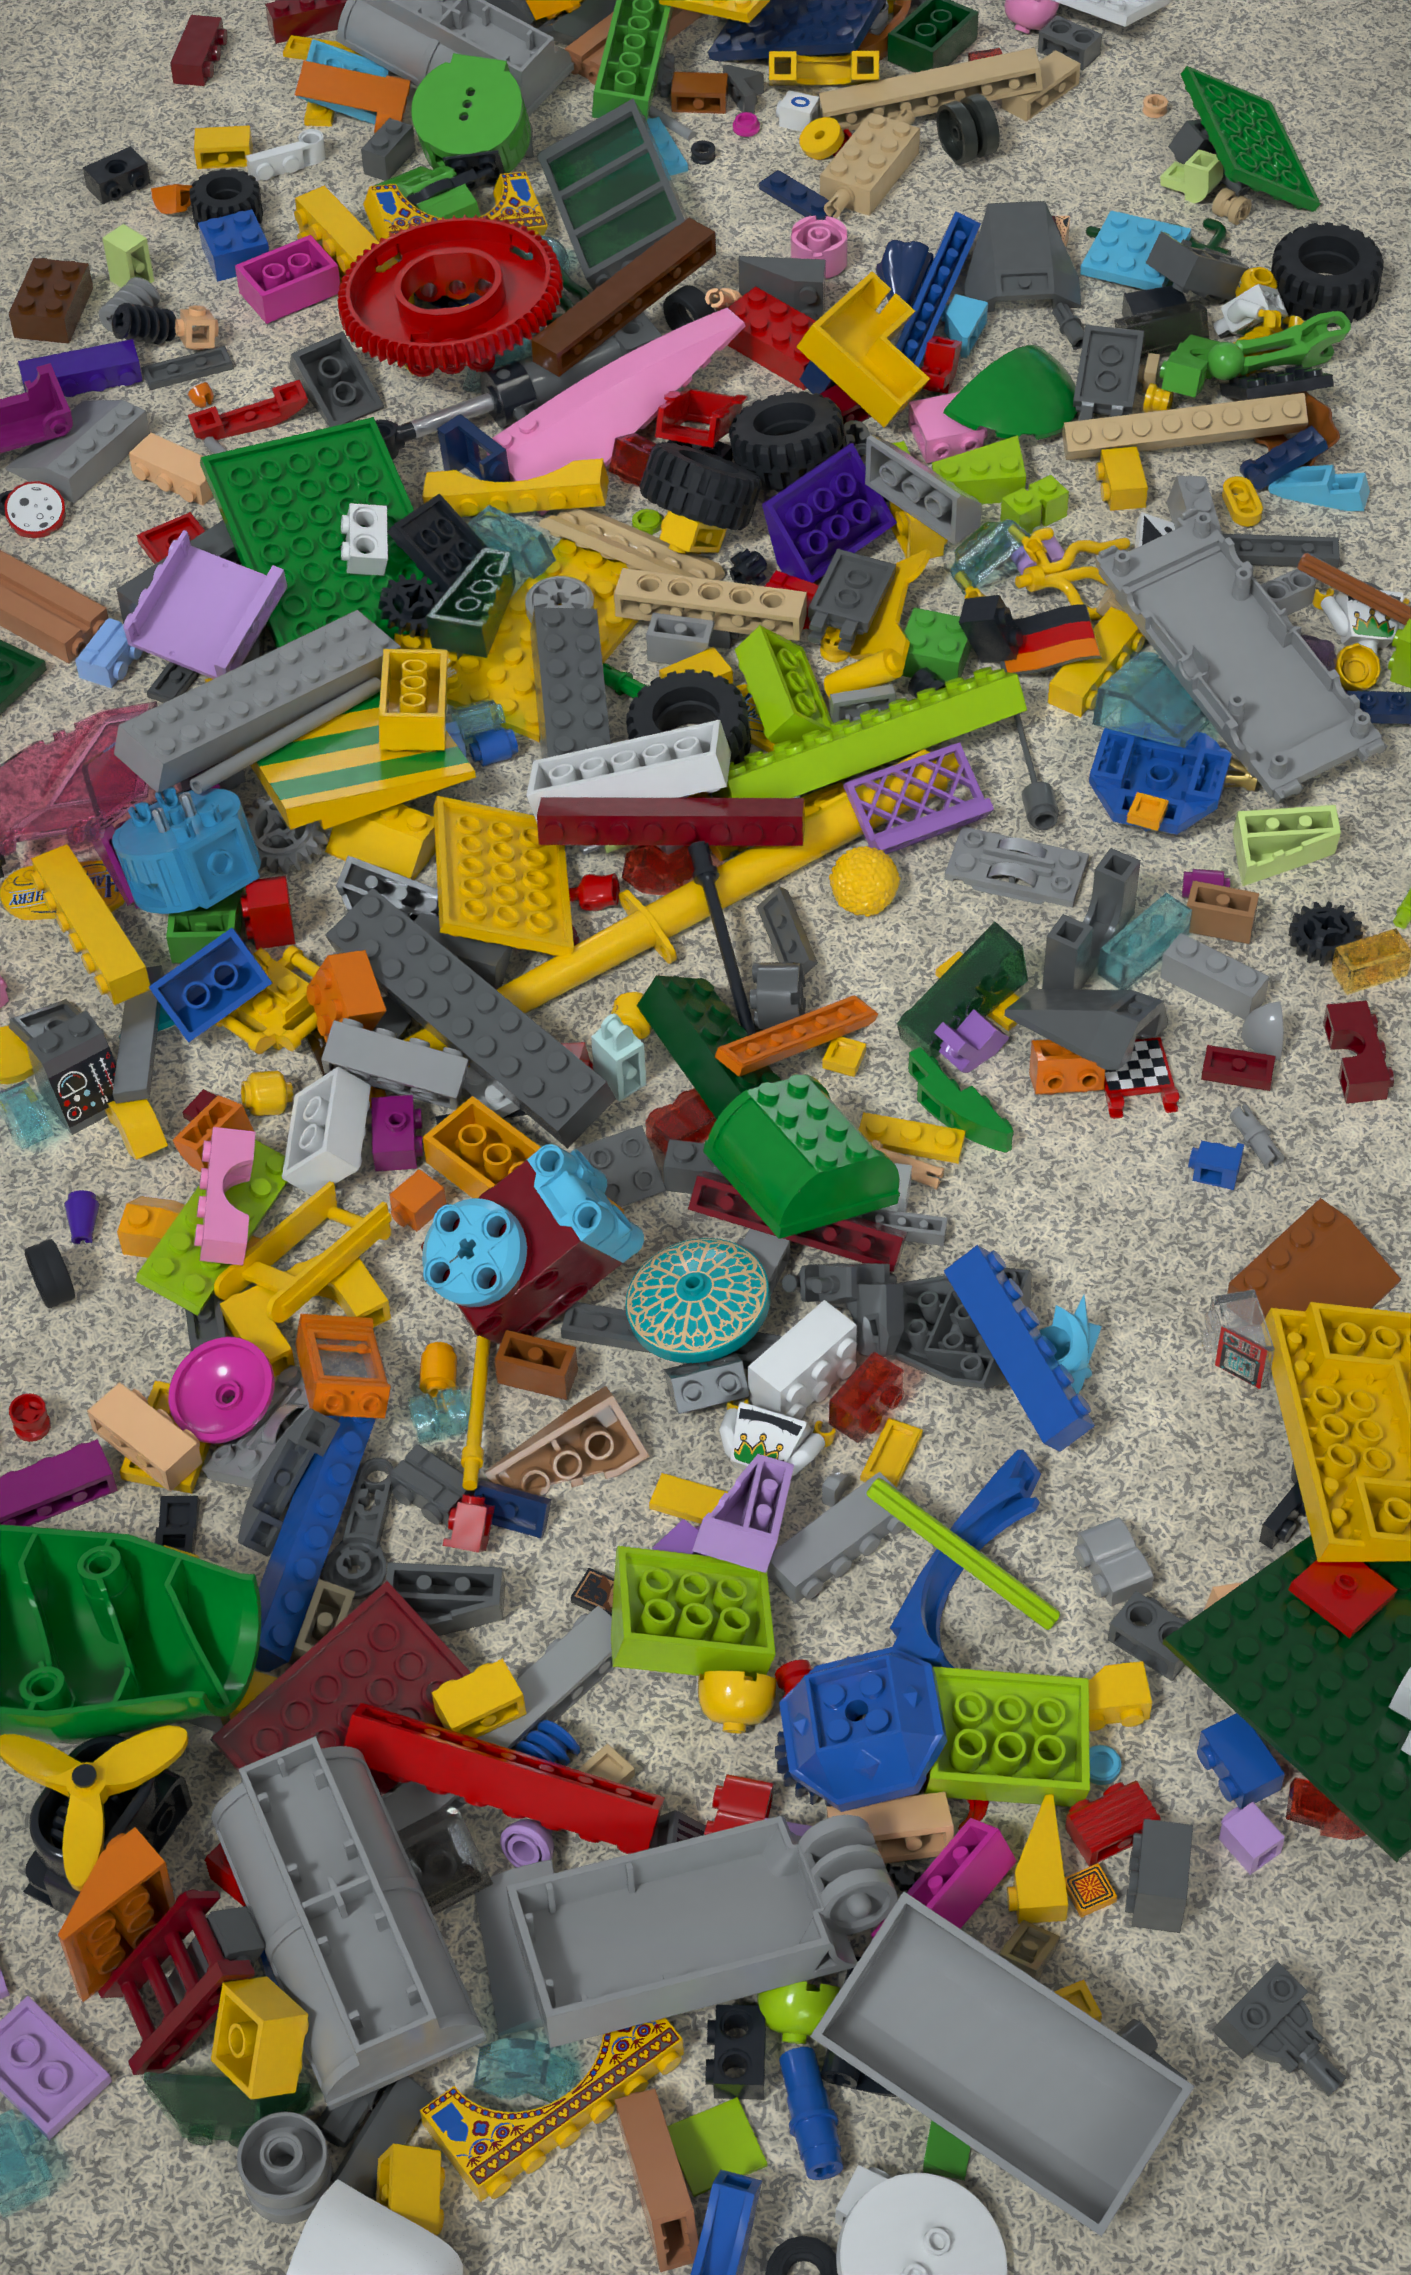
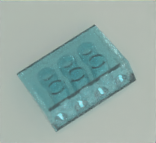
(1148, 703)

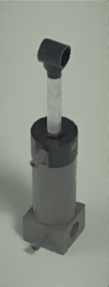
(520, 387)

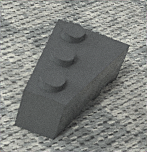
(450, 1595)

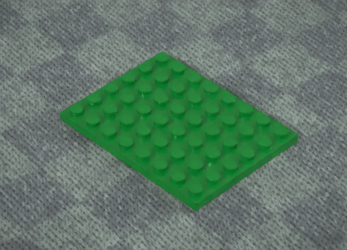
(287, 510)

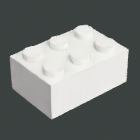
(326, 1131)
(804, 1363)

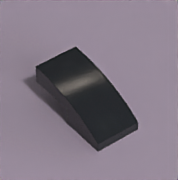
(178, 1522)

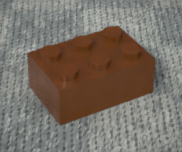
(51, 300)

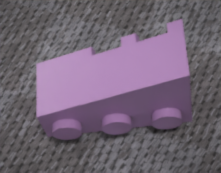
(749, 1516)

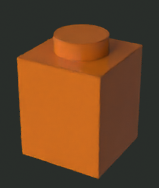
(417, 1200)

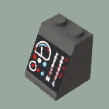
(74, 1071)

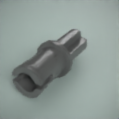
(1069, 325)

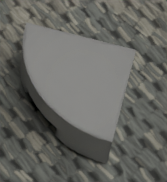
(834, 1488)

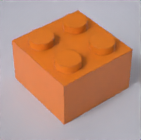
(347, 990)

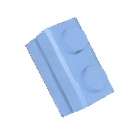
(107, 655)

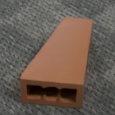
(658, 2179)

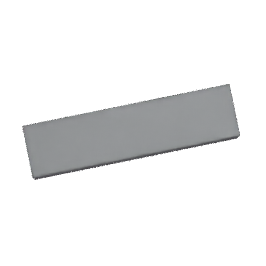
(920, 1227)

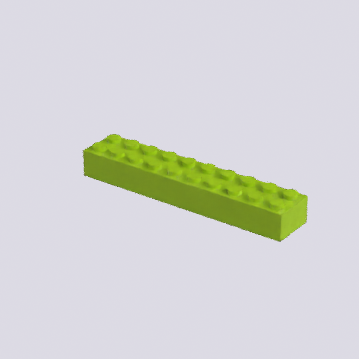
(877, 737)

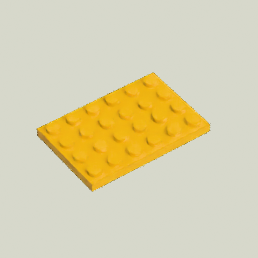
(499, 879)

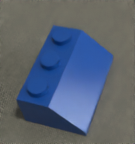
(210, 984)

